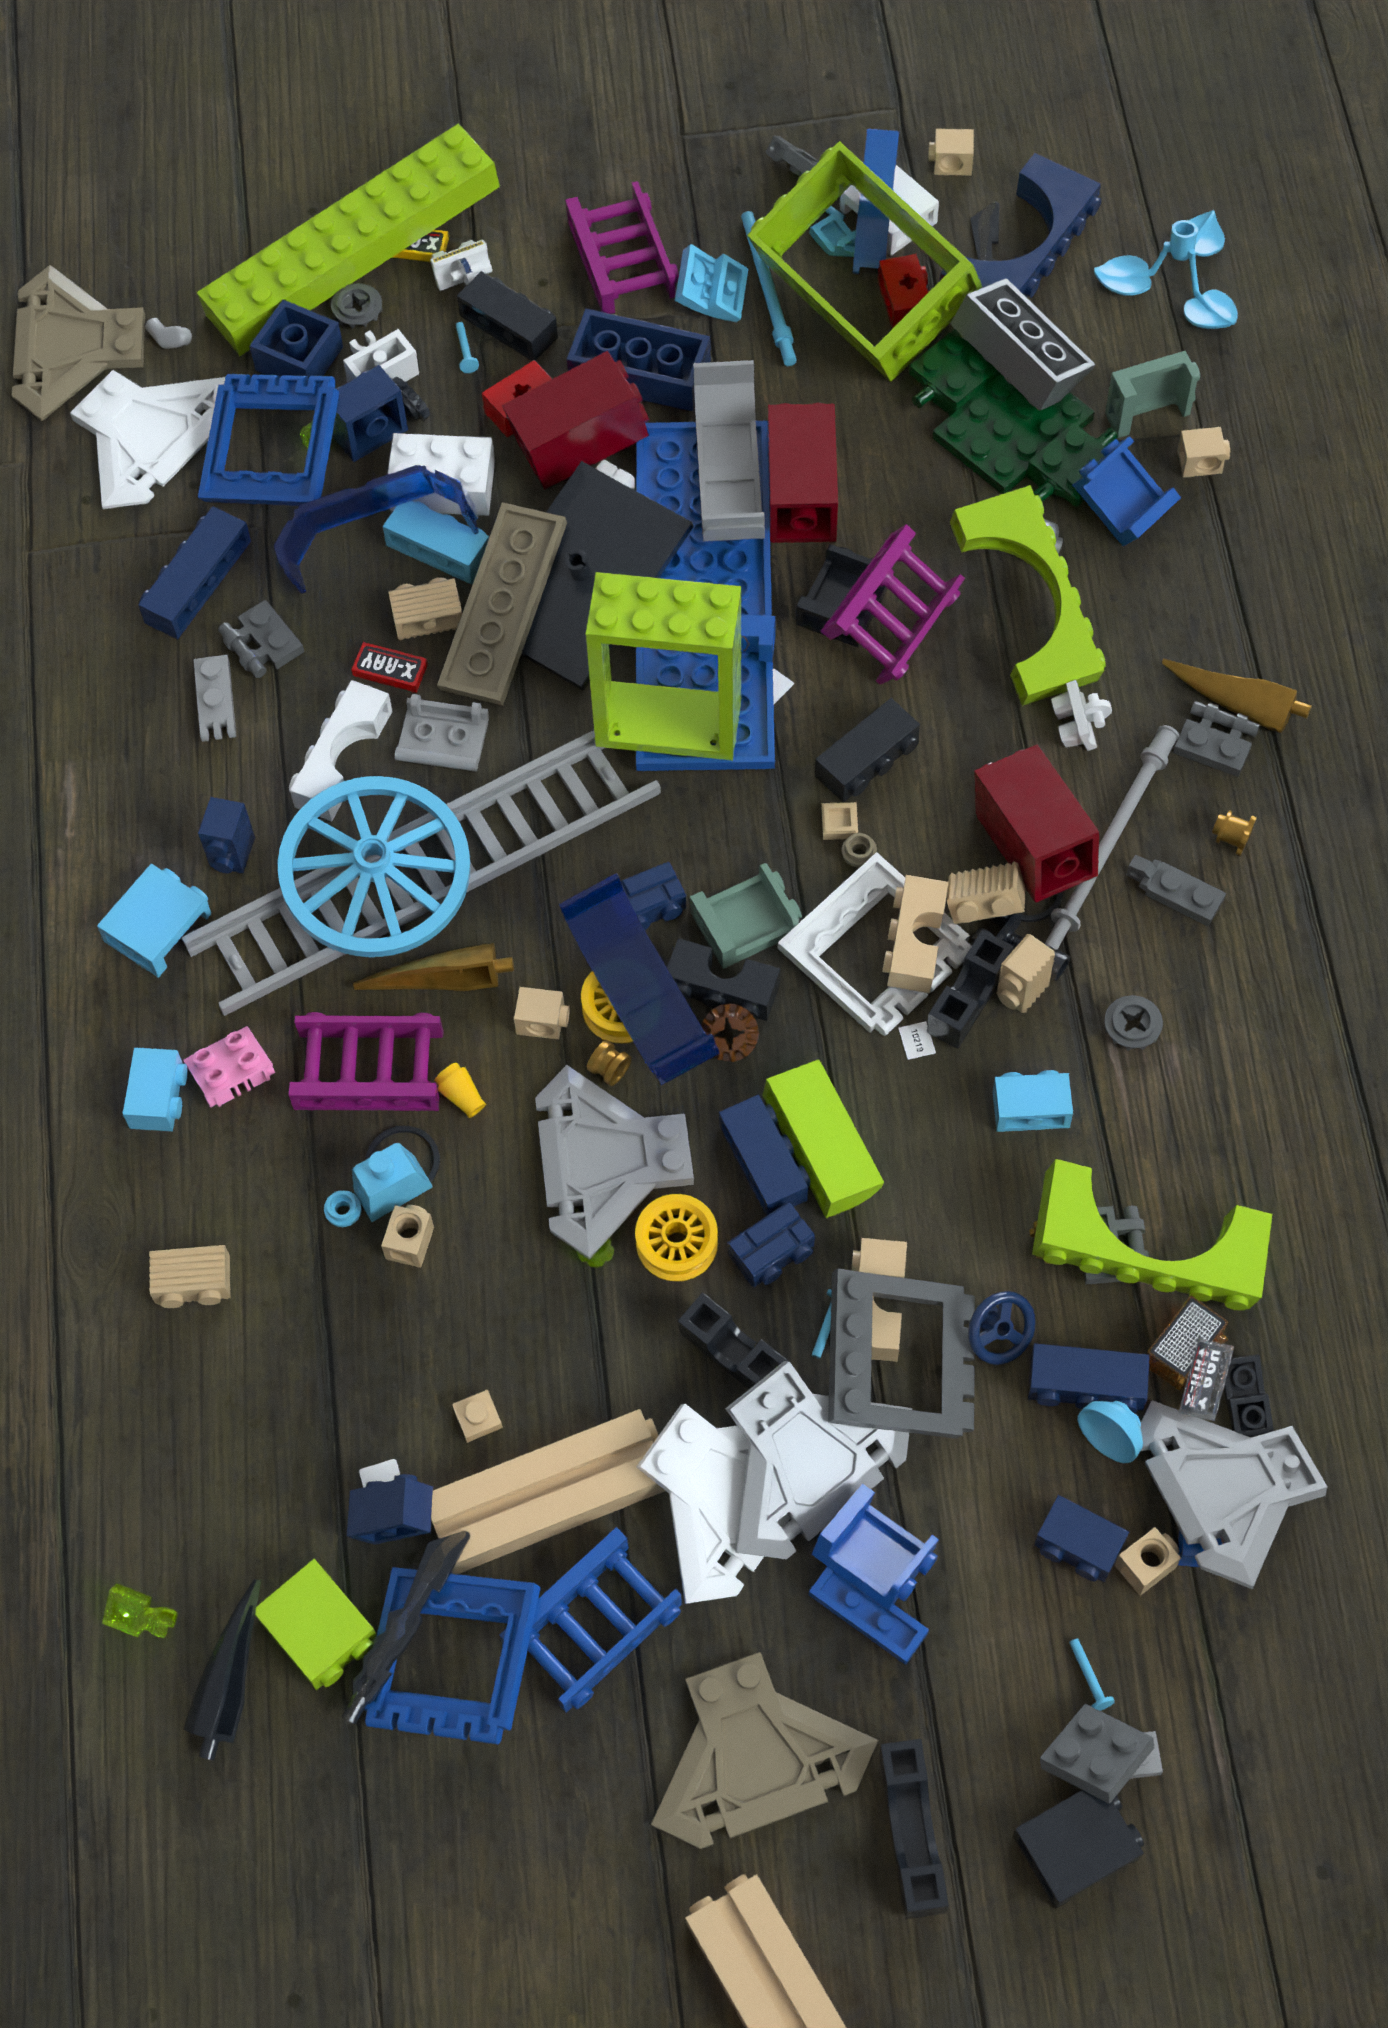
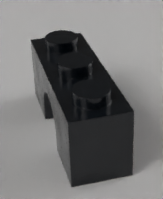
(752, 988)
(962, 1004)
(720, 1339)

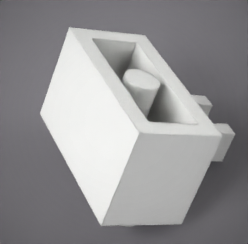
(390, 352)

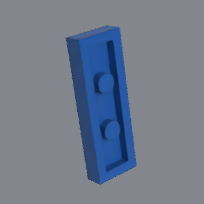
(887, 1628)

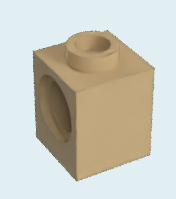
(952, 151)
(1202, 452)
(540, 1013)
(408, 1250)
(1137, 1572)

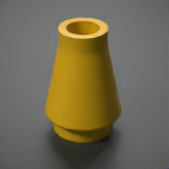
(459, 1089)

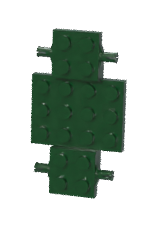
(998, 429)

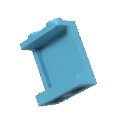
(153, 917)

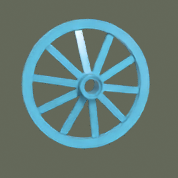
(377, 871)

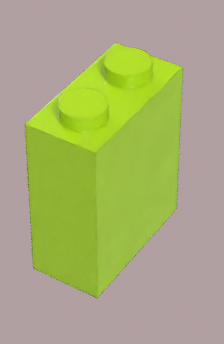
(316, 1625)

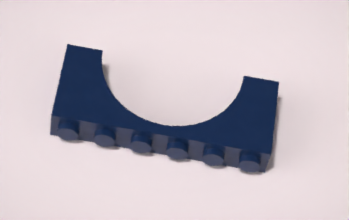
(1064, 202)

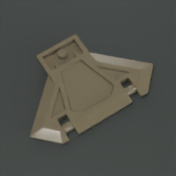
(68, 341)
(755, 1756)

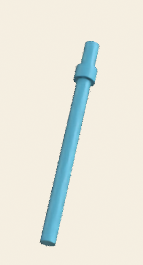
(781, 334)

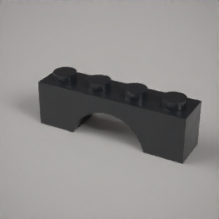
(912, 1829)

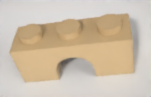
(920, 905)
(887, 1259)

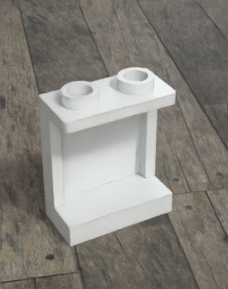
(911, 193)

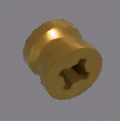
(609, 1063)

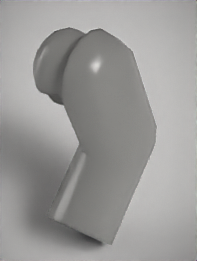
(168, 336)

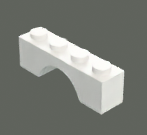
(358, 716)

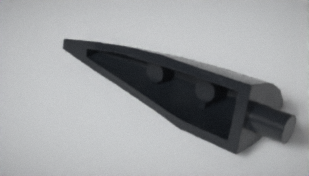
(221, 1689)

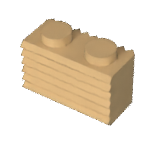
(425, 608)
(986, 893)
(1025, 974)
(189, 1275)

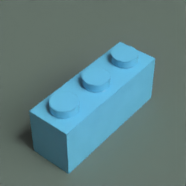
(435, 540)

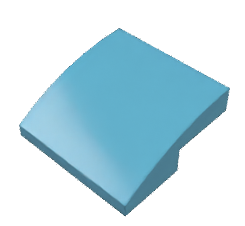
(711, 284)

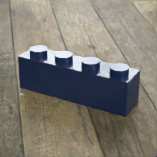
(194, 572)

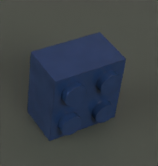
(296, 342)
(368, 413)

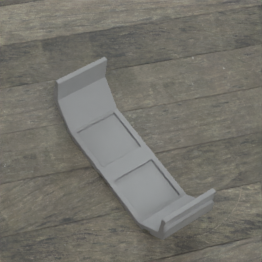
(728, 451)

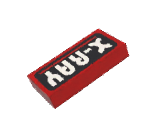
(389, 667)

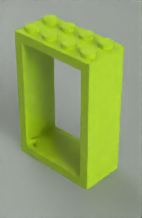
(809, 200)
(665, 617)

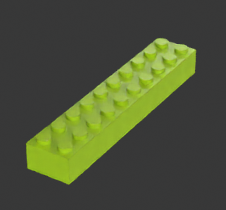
(351, 236)

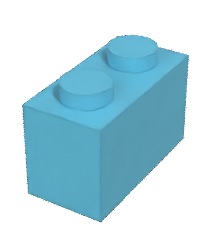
(154, 1089)
(1032, 1101)

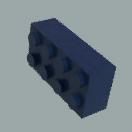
(654, 355)

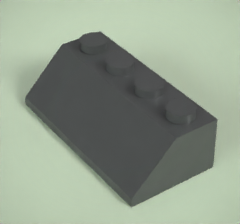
(1021, 343)

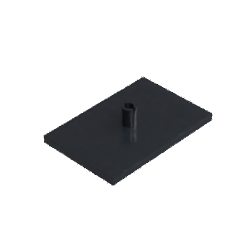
(605, 532)

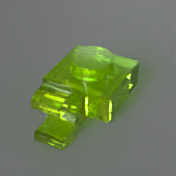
(132, 1613)

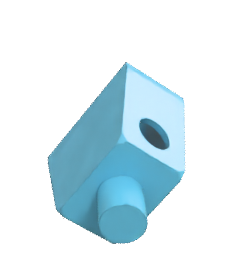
(388, 1180)

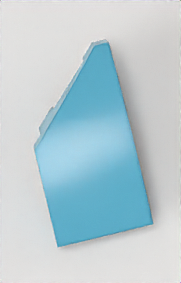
(834, 236)

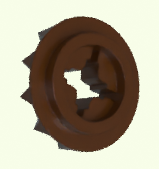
(740, 1019)

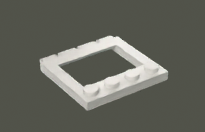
(840, 913)

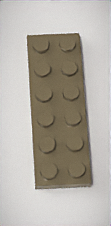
(502, 603)

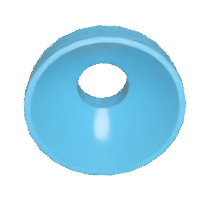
(1112, 1429)

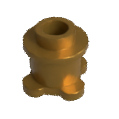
(1233, 830)

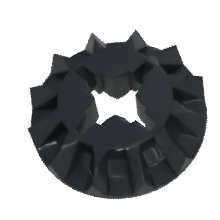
(412, 402)

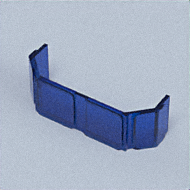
(360, 502)
(637, 980)

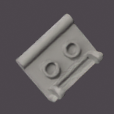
(442, 734)

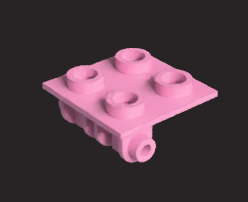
(229, 1064)

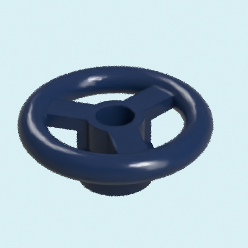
(995, 1323)

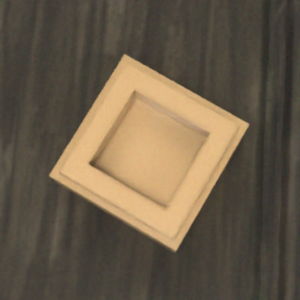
(839, 820)

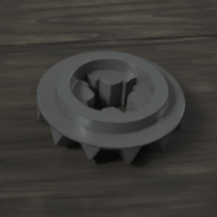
(365, 296)
(1131, 1008)

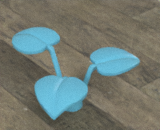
(1189, 238)

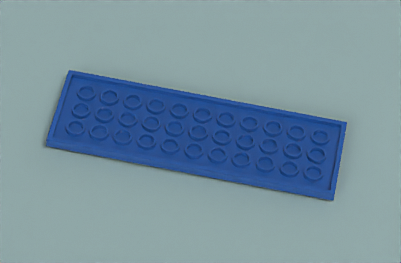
(670, 476)

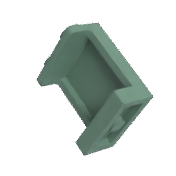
(1151, 387)
(745, 916)

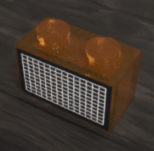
(1175, 1347)

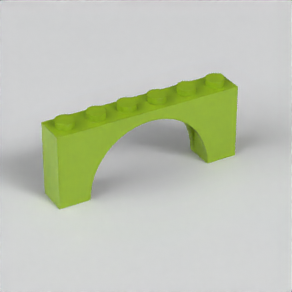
(1017, 526)
(1075, 1234)

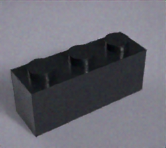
(507, 316)
(867, 750)

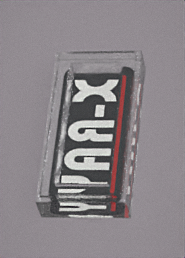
(1206, 1379)

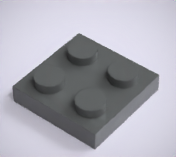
(1097, 1753)

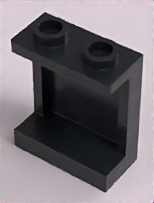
(830, 588)
(1078, 1845)

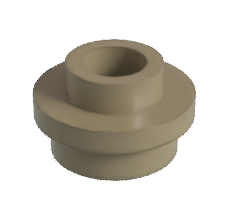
(855, 842)

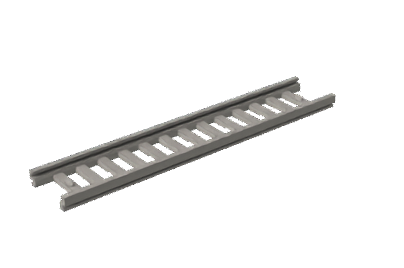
(465, 807)

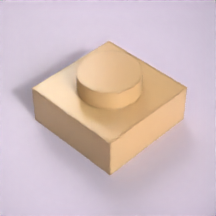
(477, 1416)

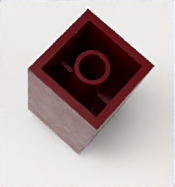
(577, 418)
(802, 473)
(1036, 822)

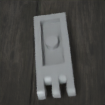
(214, 696)

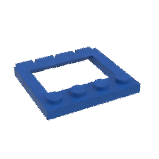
(269, 392)
(468, 1599)

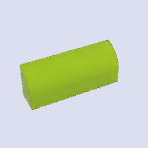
(823, 1138)

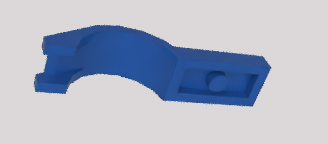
(871, 223)

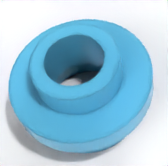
(339, 1199)

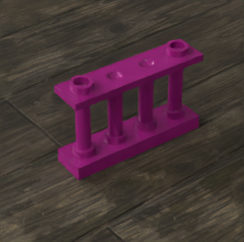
(598, 266)
(863, 598)
(382, 1092)

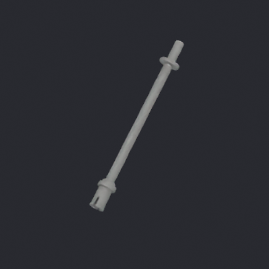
(1153, 759)

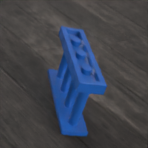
(583, 1581)

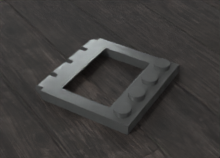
(852, 1353)

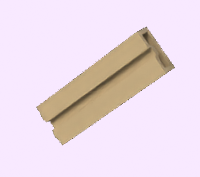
(547, 1490)
(759, 1960)

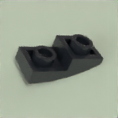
(1246, 1397)

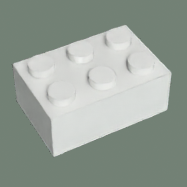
(459, 457)

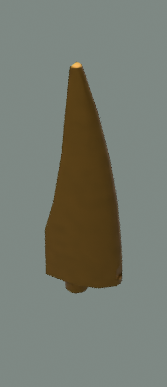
(1256, 698)
(452, 970)

